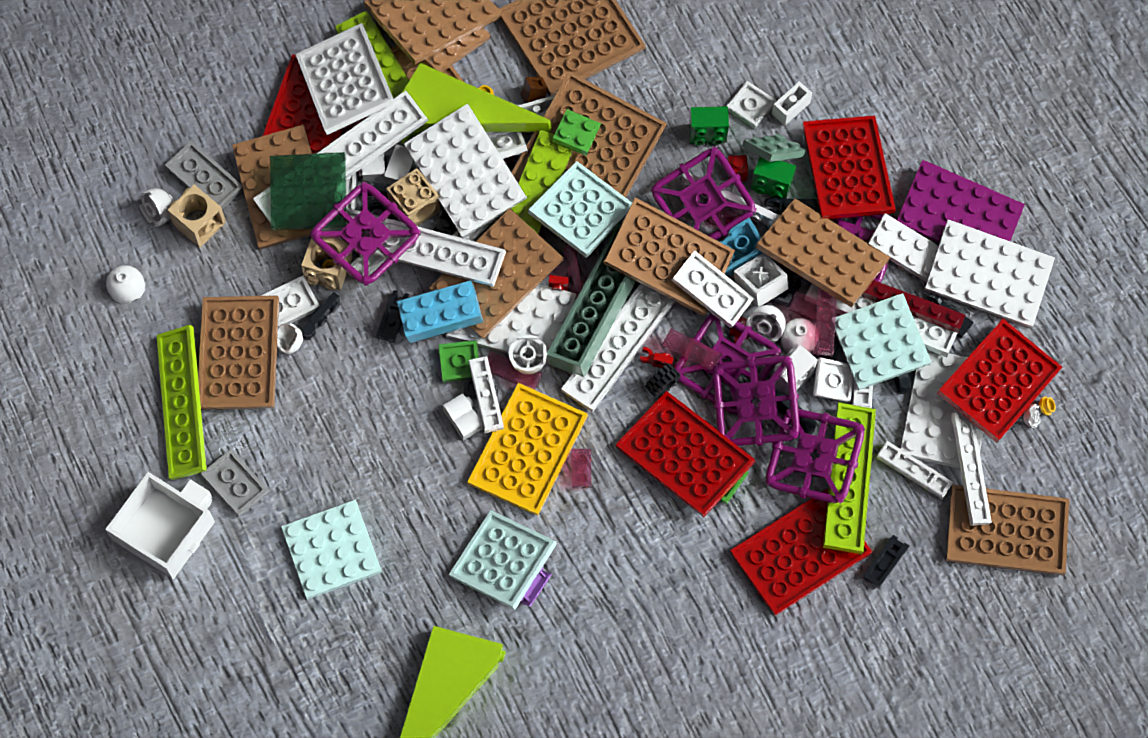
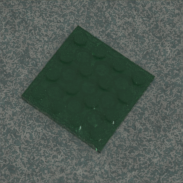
(306, 189)

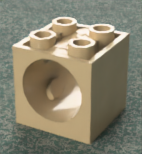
(414, 197)
(198, 230)
(330, 278)

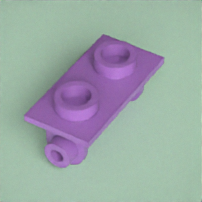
(535, 588)

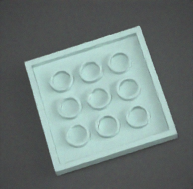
(581, 209)
(881, 341)
(331, 549)
(502, 559)

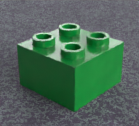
(708, 125)
(773, 178)

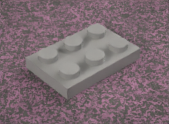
(235, 482)

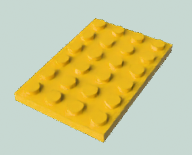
(529, 451)

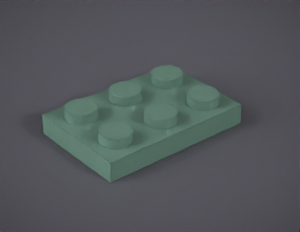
(773, 147)

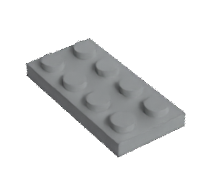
(195, 167)

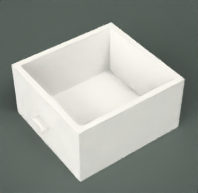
(160, 525)

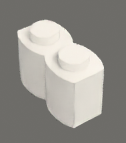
(463, 416)

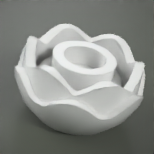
(1031, 415)

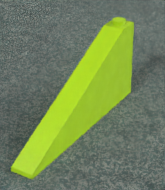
(442, 95)
(448, 678)

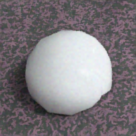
(289, 338)

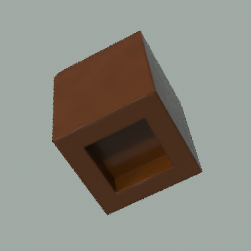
(533, 89)

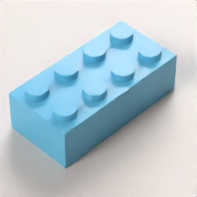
(440, 311)

